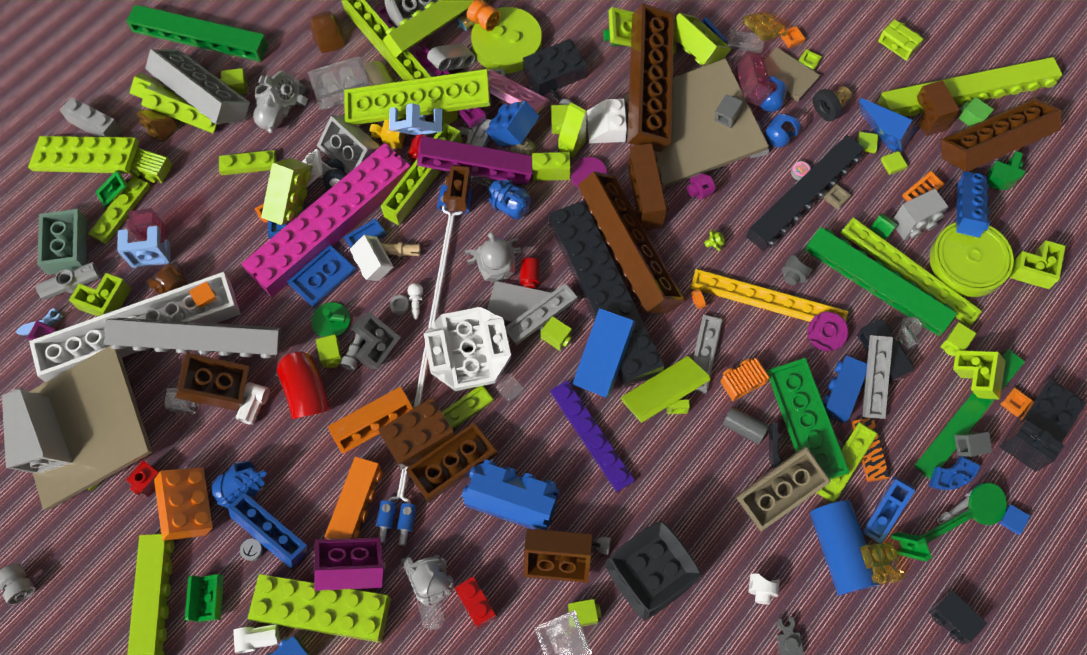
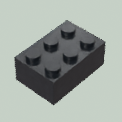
(554, 67)

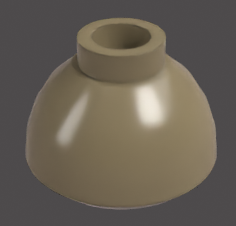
(527, 147)

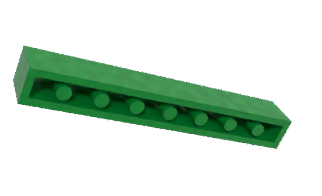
(197, 33)
(880, 281)

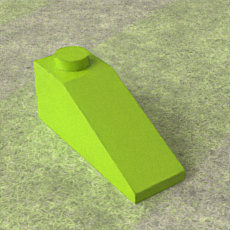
(573, 130)

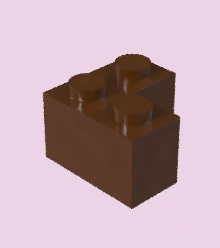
(938, 107)

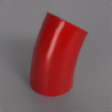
(302, 385)

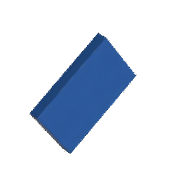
(322, 276)

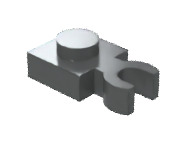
(789, 642)

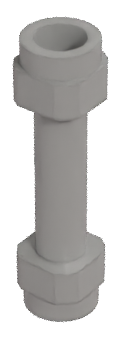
(962, 506)

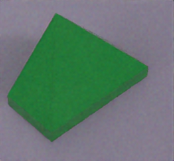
(111, 188)

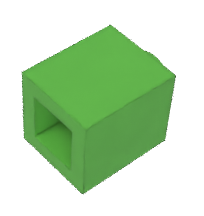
(975, 112)

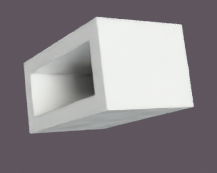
(371, 258)

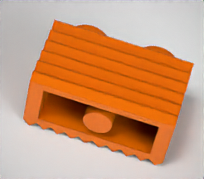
(744, 378)

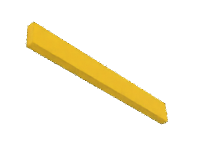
(760, 296)

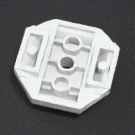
(464, 329)

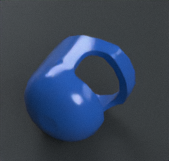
(775, 99)
(776, 135)

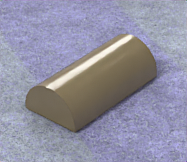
(782, 489)

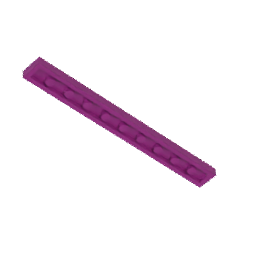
(420, 51)

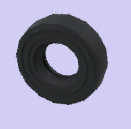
(833, 102)

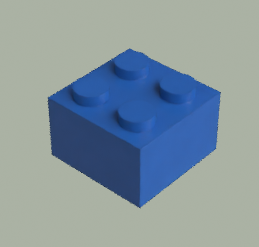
(512, 123)

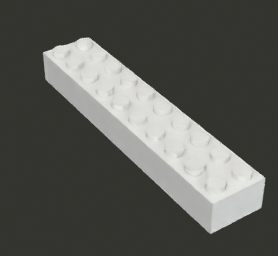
(74, 344)

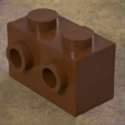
(458, 188)

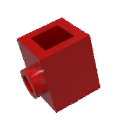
(143, 479)

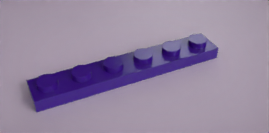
(592, 436)

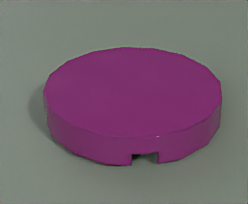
(584, 167)
(827, 331)

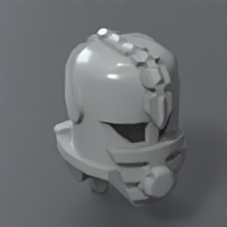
(429, 579)

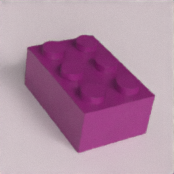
(348, 564)

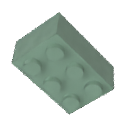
(62, 241)

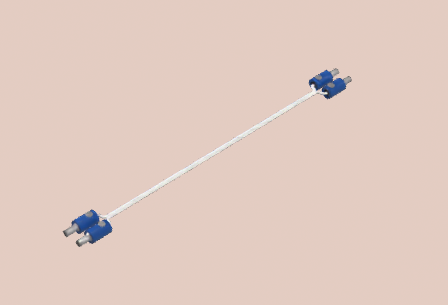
(408, 510)

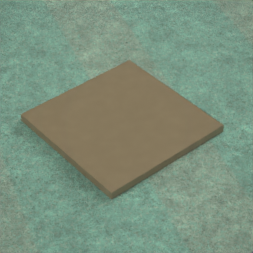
(696, 138)
(97, 424)

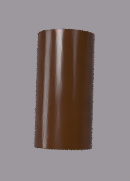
(451, 462)

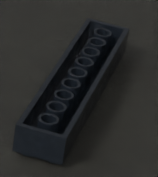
(603, 286)

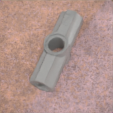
(74, 277)

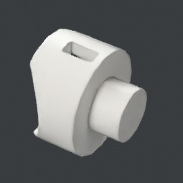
(763, 589)

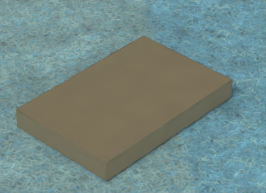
(792, 72)

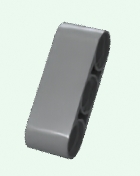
(451, 57)

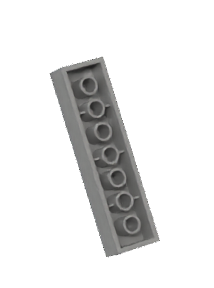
(190, 336)

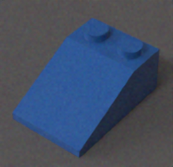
(891, 127)

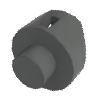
(795, 271)

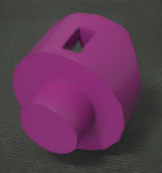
(698, 186)

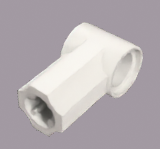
(253, 398)
(249, 638)

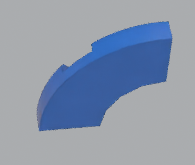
(956, 476)

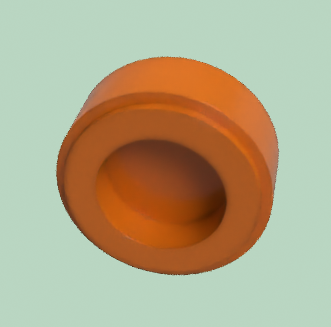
(698, 299)

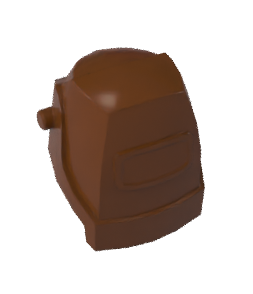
(327, 32)
(167, 279)

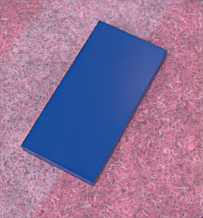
(604, 353)

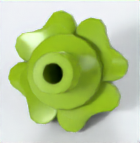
(715, 239)

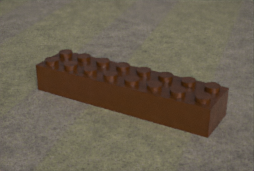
(651, 77)
(630, 243)

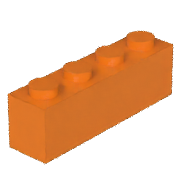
(366, 421)
(354, 500)

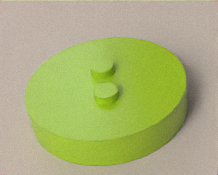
(509, 42)
(971, 263)

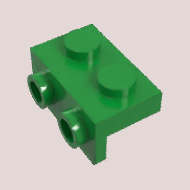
(204, 598)

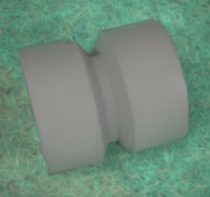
(15, 584)

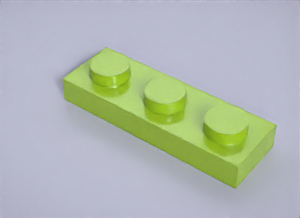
(246, 162)

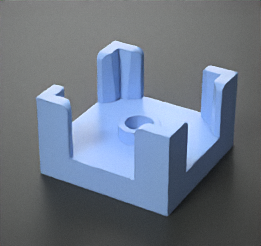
(414, 122)
(144, 252)

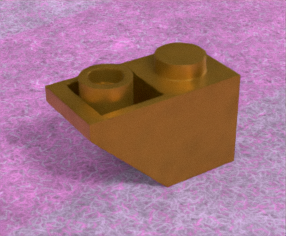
(157, 124)

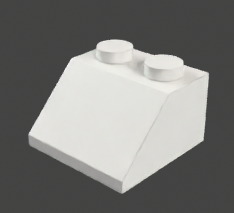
(607, 122)

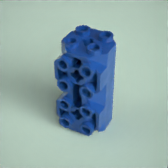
(511, 497)

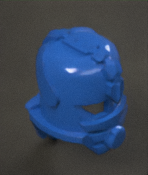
(509, 199)
(237, 480)

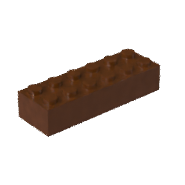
(1001, 134)

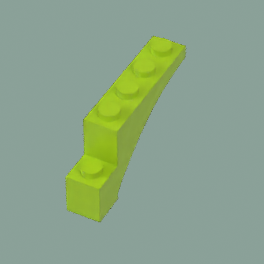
(165, 101)

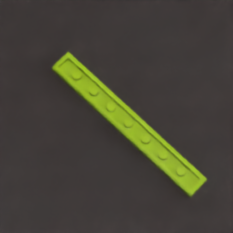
(909, 270)

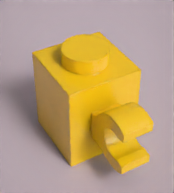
(391, 138)

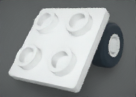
(331, 170)

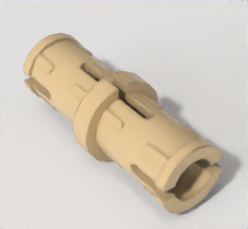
(402, 249)

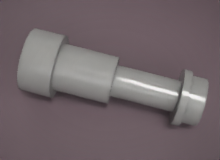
(349, 361)

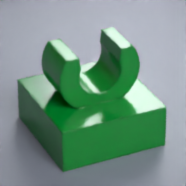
(883, 226)

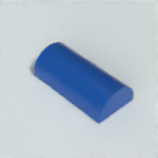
(841, 543)

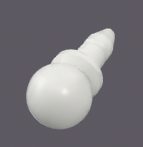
(415, 292)

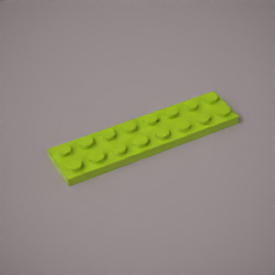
(442, 92)

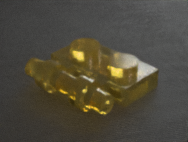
(764, 26)
(879, 556)

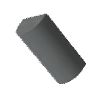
(745, 425)

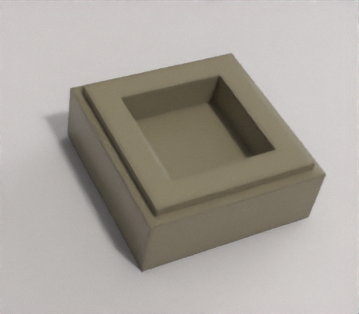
(837, 197)

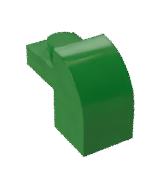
(1006, 176)

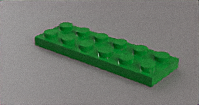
(806, 416)

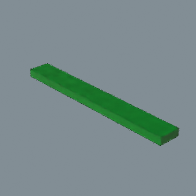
(963, 422)

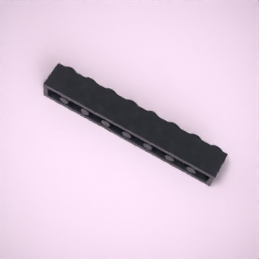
(805, 193)

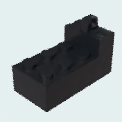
(1043, 425)

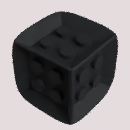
(652, 570)

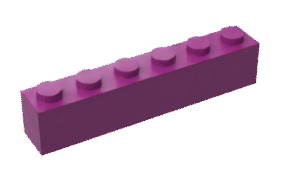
(482, 161)

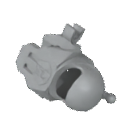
(275, 99)
(496, 255)

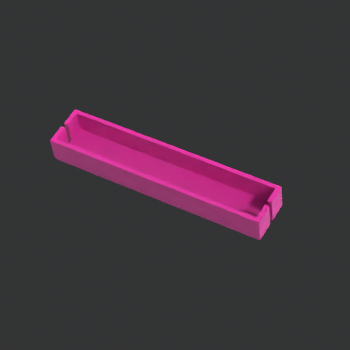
(326, 220)

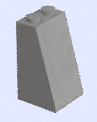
(32, 433)

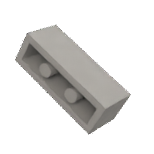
(90, 119)

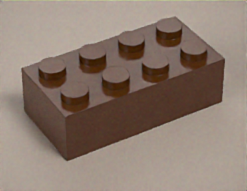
(646, 186)

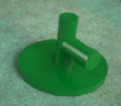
(330, 320)

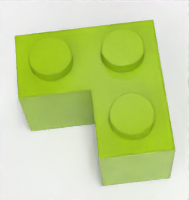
(1042, 268)
(105, 299)
(984, 369)

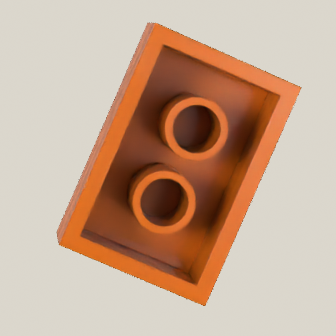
(183, 503)

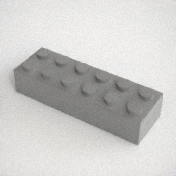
(197, 86)

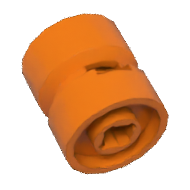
(483, 14)

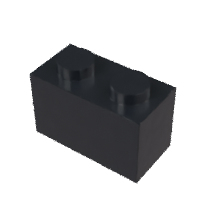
(957, 618)

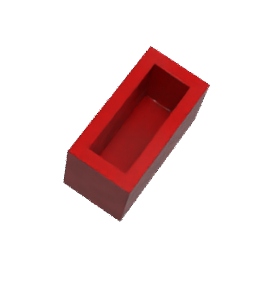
(475, 603)

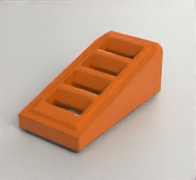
(931, 178)

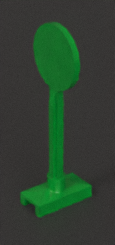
(986, 506)

